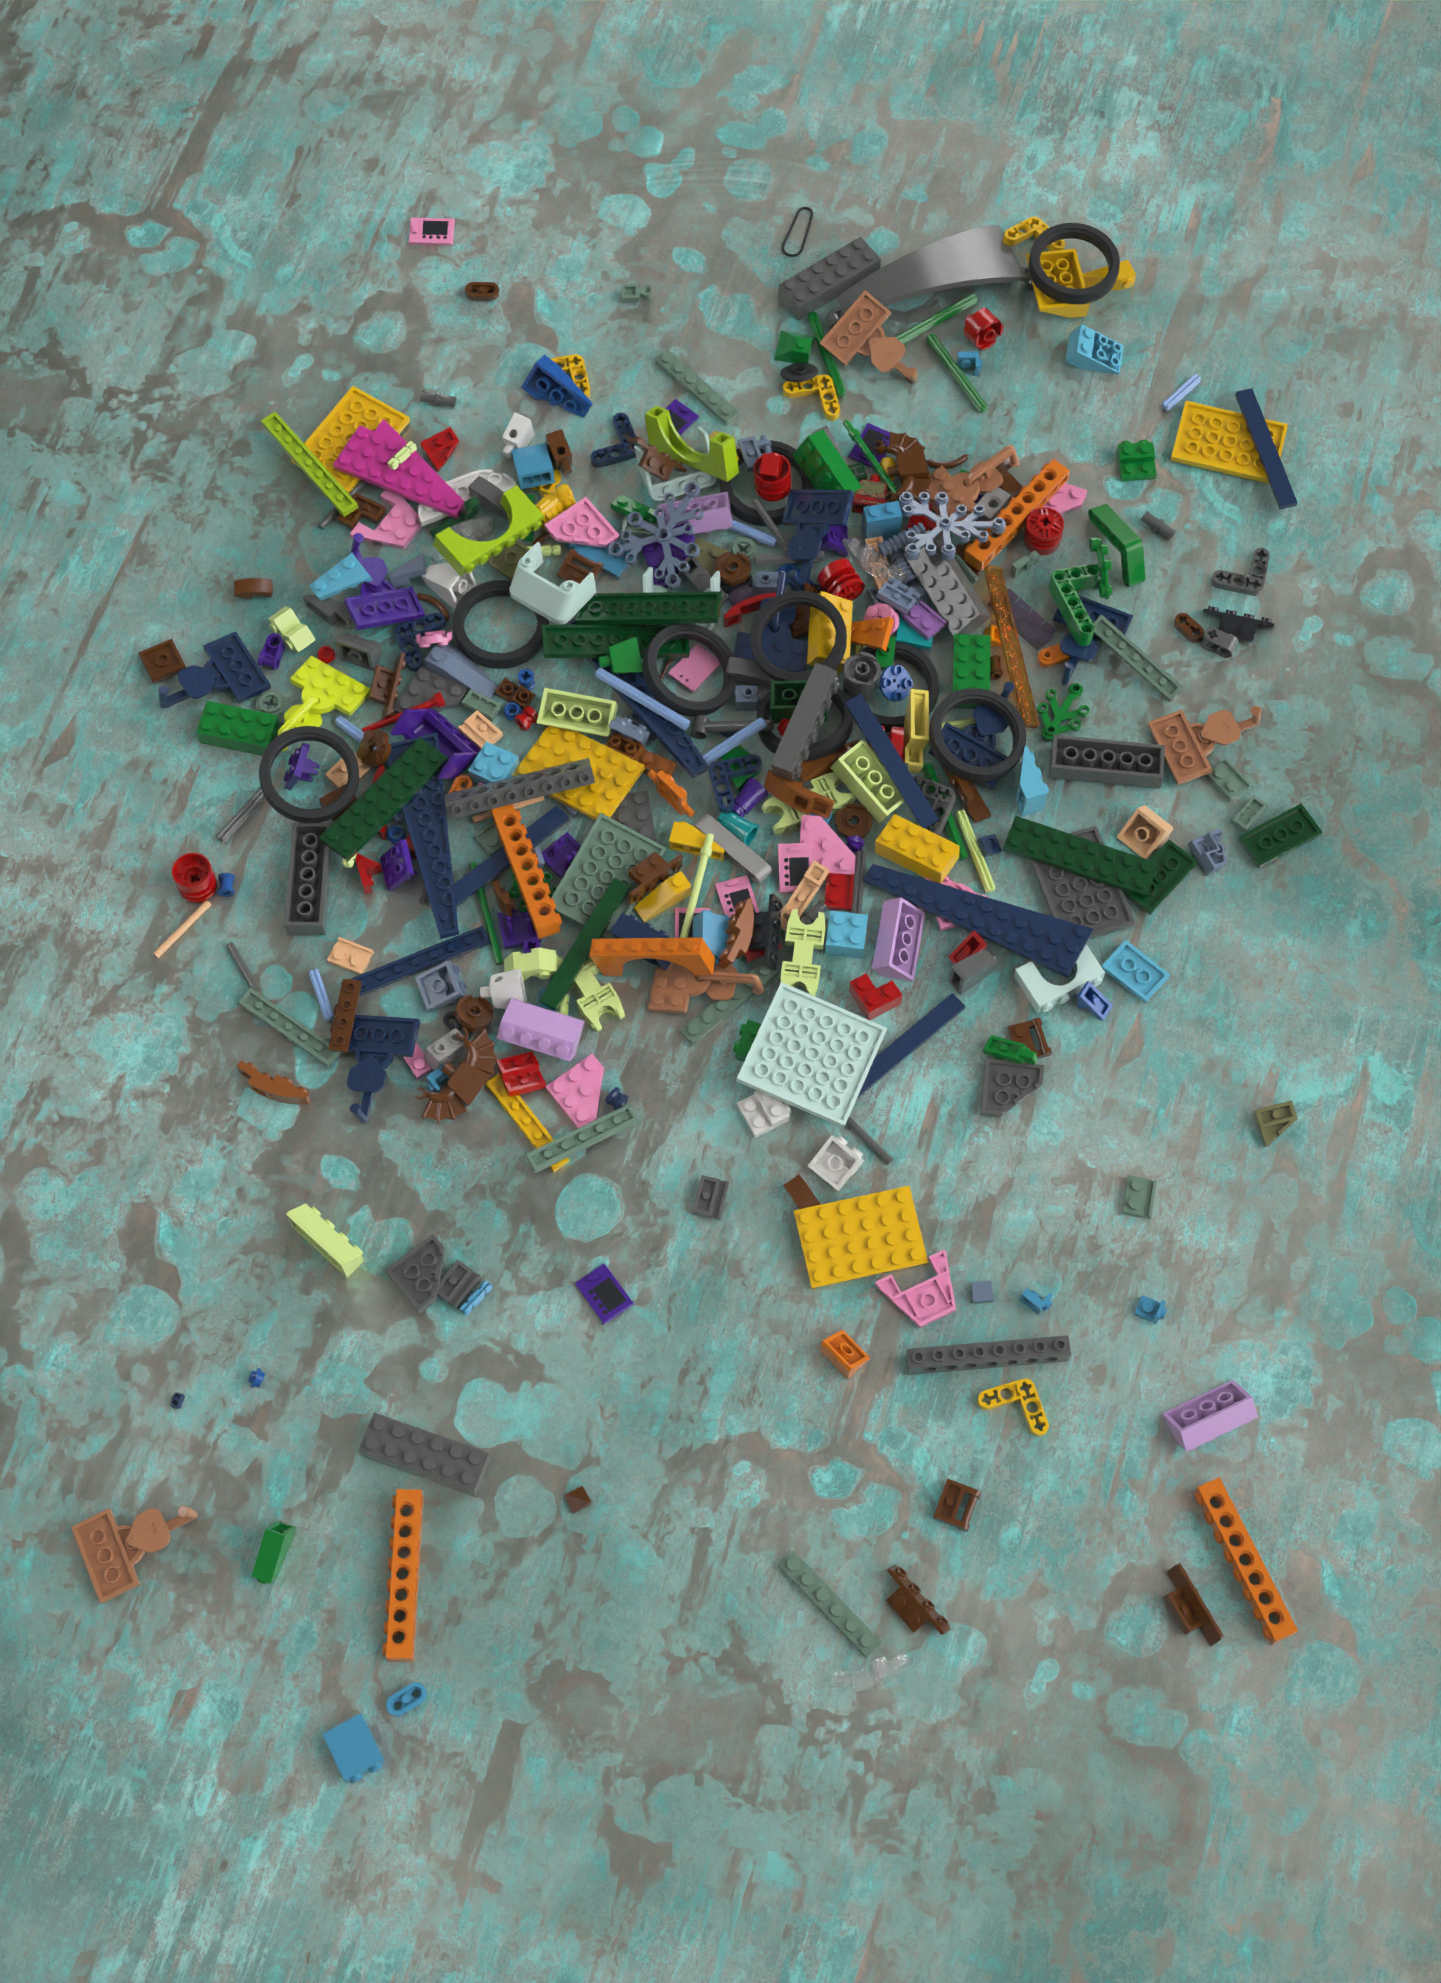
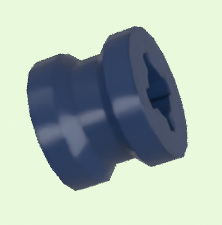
(616, 1098)

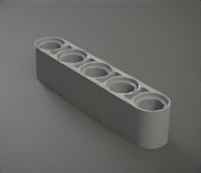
(735, 850)

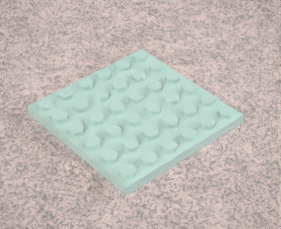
(811, 1055)

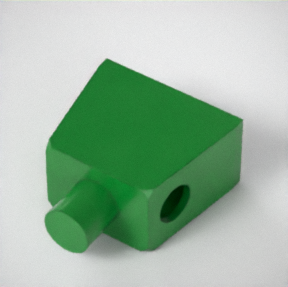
(623, 658)

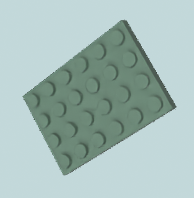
(604, 855)

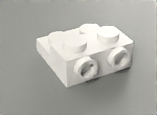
(763, 1112)
(836, 1161)

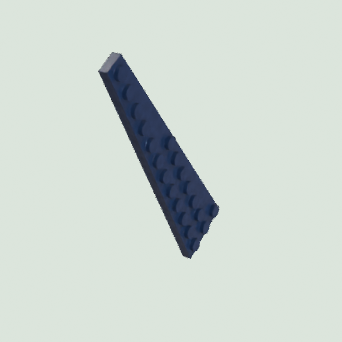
(669, 734)
(430, 840)
(1030, 934)

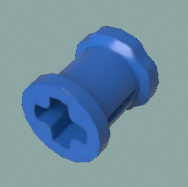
(526, 678)
(226, 884)

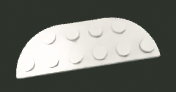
(460, 486)

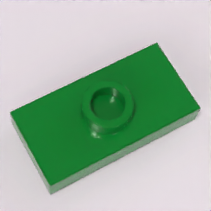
(886, 658)

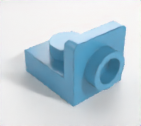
(969, 360)
(436, 1078)
(1034, 1302)
(1150, 1309)

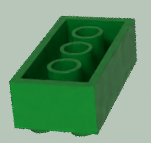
(824, 464)
(970, 663)
(237, 728)

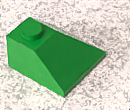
(794, 347)

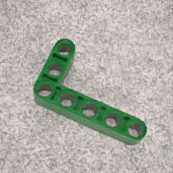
(1124, 540)
(1063, 589)

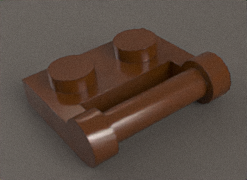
(575, 573)
(1021, 1034)
(950, 1502)

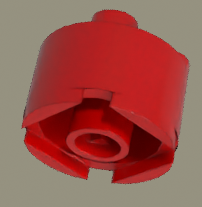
(982, 328)

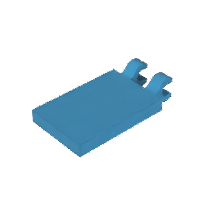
(612, 565)

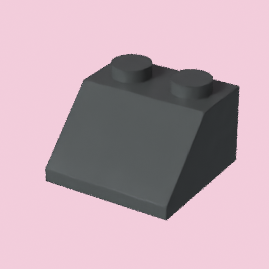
(359, 651)

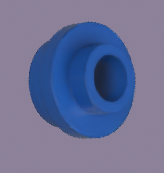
(511, 707)
(396, 830)
(256, 1378)

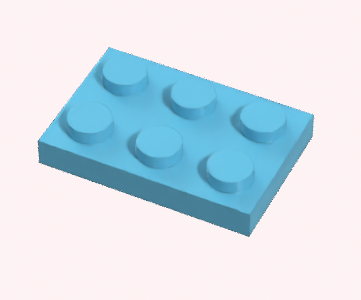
(1135, 971)

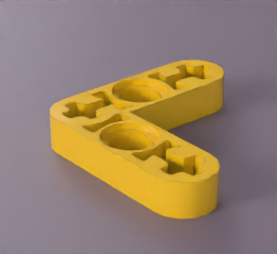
(1035, 230)
(575, 370)
(817, 388)
(1018, 1395)

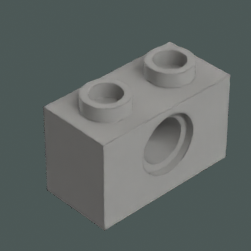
(997, 498)
(444, 1050)

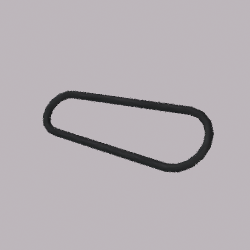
(793, 255)

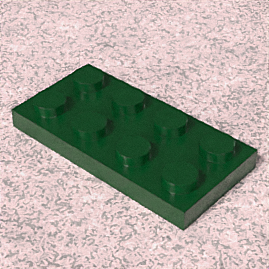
(1280, 835)
(1172, 869)

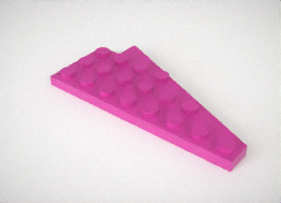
(368, 457)

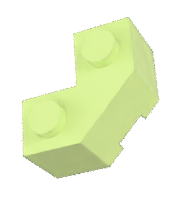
(295, 634)
(538, 963)

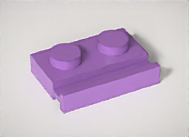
(924, 620)

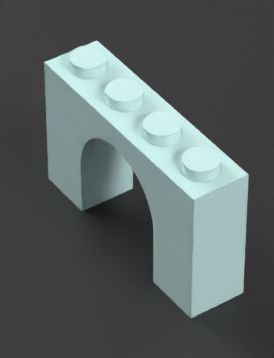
(1045, 995)

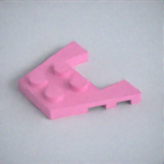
(396, 528)
(927, 1300)

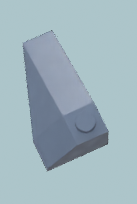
(456, 666)

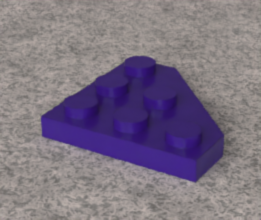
(655, 555)

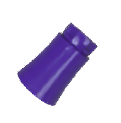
(749, 797)

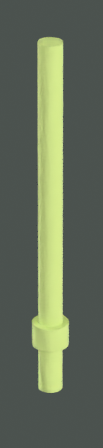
(705, 853)

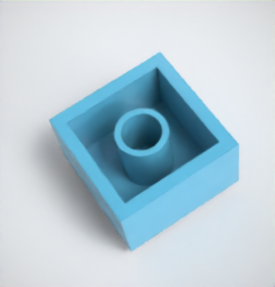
(493, 764)
(846, 934)

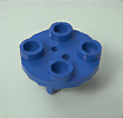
(890, 678)

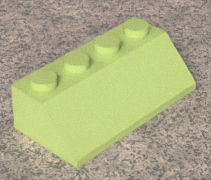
(577, 712)
(868, 781)
(325, 1239)

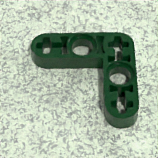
(468, 511)

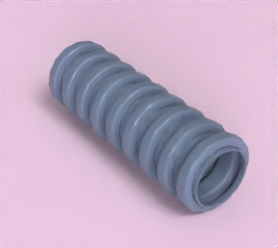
(899, 541)
(900, 560)

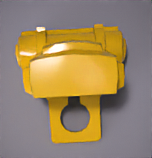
(555, 502)

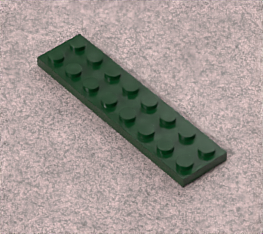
(651, 608)
(593, 640)
(383, 799)
(1080, 856)

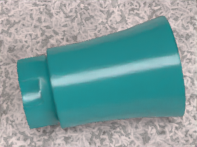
(740, 827)

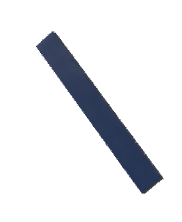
(1266, 448)
(891, 761)
(499, 862)
(422, 960)
(912, 1040)

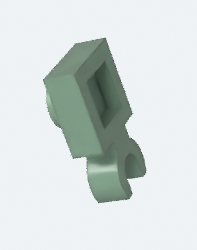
(633, 292)
(1022, 565)

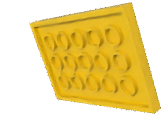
(341, 423)
(1221, 441)
(611, 770)
(860, 1237)

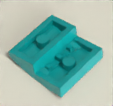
(910, 636)

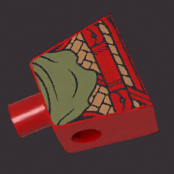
(870, 494)

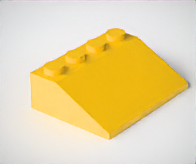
(1065, 270)

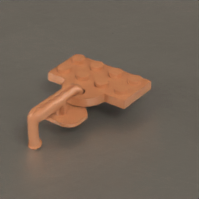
(862, 333)
(965, 487)
(1185, 749)
(677, 984)
(109, 1551)

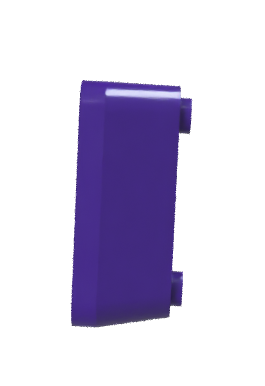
(452, 743)

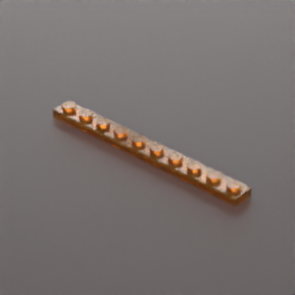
(1011, 645)

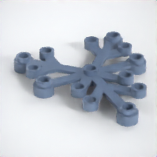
(675, 517)
(944, 525)

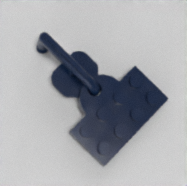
(814, 515)
(776, 639)
(1069, 646)
(229, 668)
(978, 748)
(375, 1044)

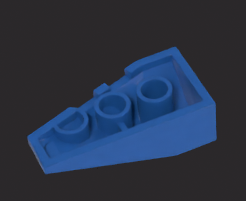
(553, 385)

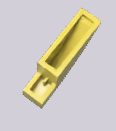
(916, 729)

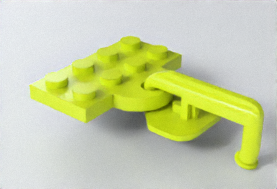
(322, 692)

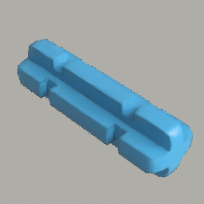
(475, 1297)

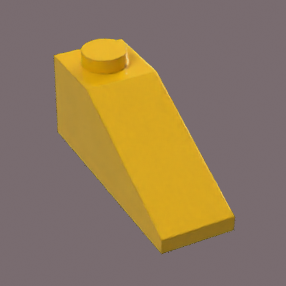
(1125, 278)
(690, 840)
(664, 896)

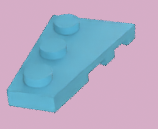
(340, 577)

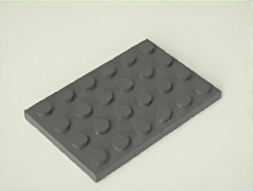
(1083, 899)

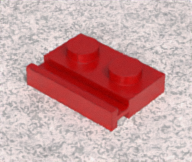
(839, 891)

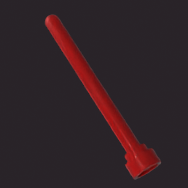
(436, 701)

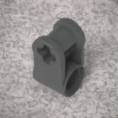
(1220, 642)

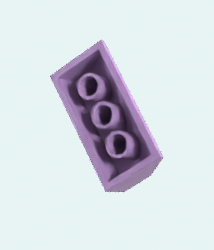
(716, 512)
(898, 940)
(540, 1029)
(1210, 1415)

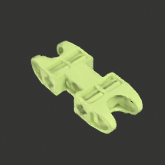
(823, 785)
(804, 939)
(594, 998)

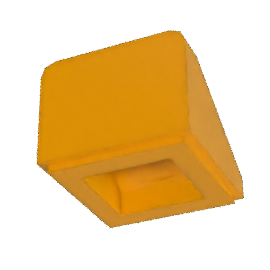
(993, 631)

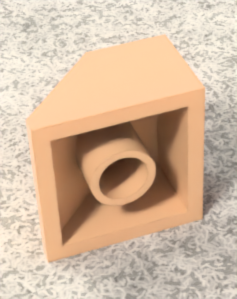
(1145, 832)

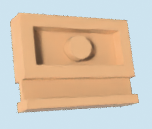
(480, 730)
(338, 773)
(350, 956)

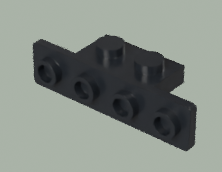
(1239, 626)
(766, 932)

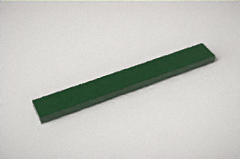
(581, 948)

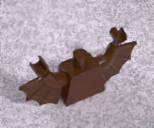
(910, 465)
(463, 1081)

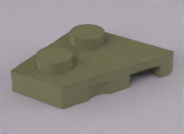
(708, 555)
(1274, 1120)

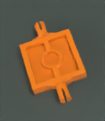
(671, 792)

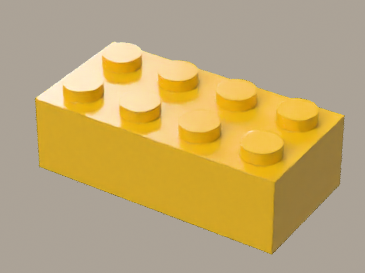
(822, 631)
(917, 849)

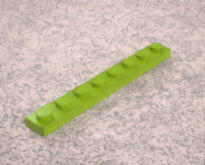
(309, 464)

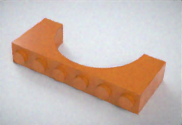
(690, 953)

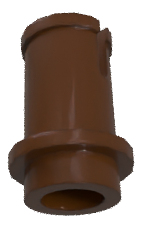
(995, 667)

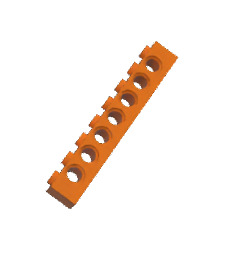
(1057, 476)
(543, 925)
(1216, 1491)
(405, 1650)

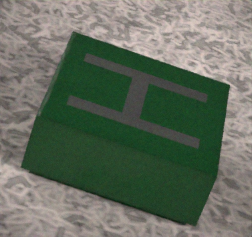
(858, 471)

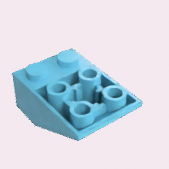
(1093, 351)
(1031, 789)

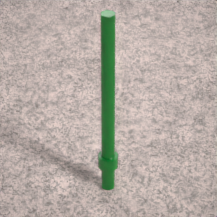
(855, 436)
(488, 922)

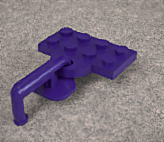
(378, 599)

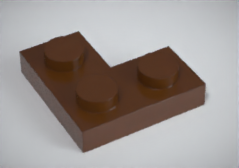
(366, 508)

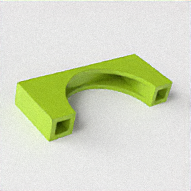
(719, 461)
(467, 554)

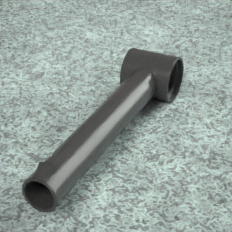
(703, 725)

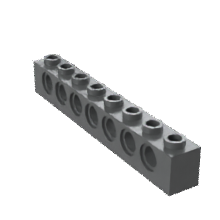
(519, 788)
(988, 1355)

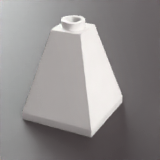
(448, 583)

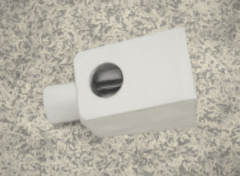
(517, 434)
(504, 987)

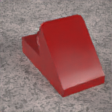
(366, 869)
(968, 947)

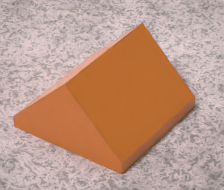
(843, 1353)

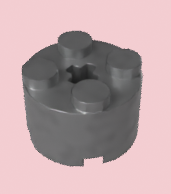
(861, 674)

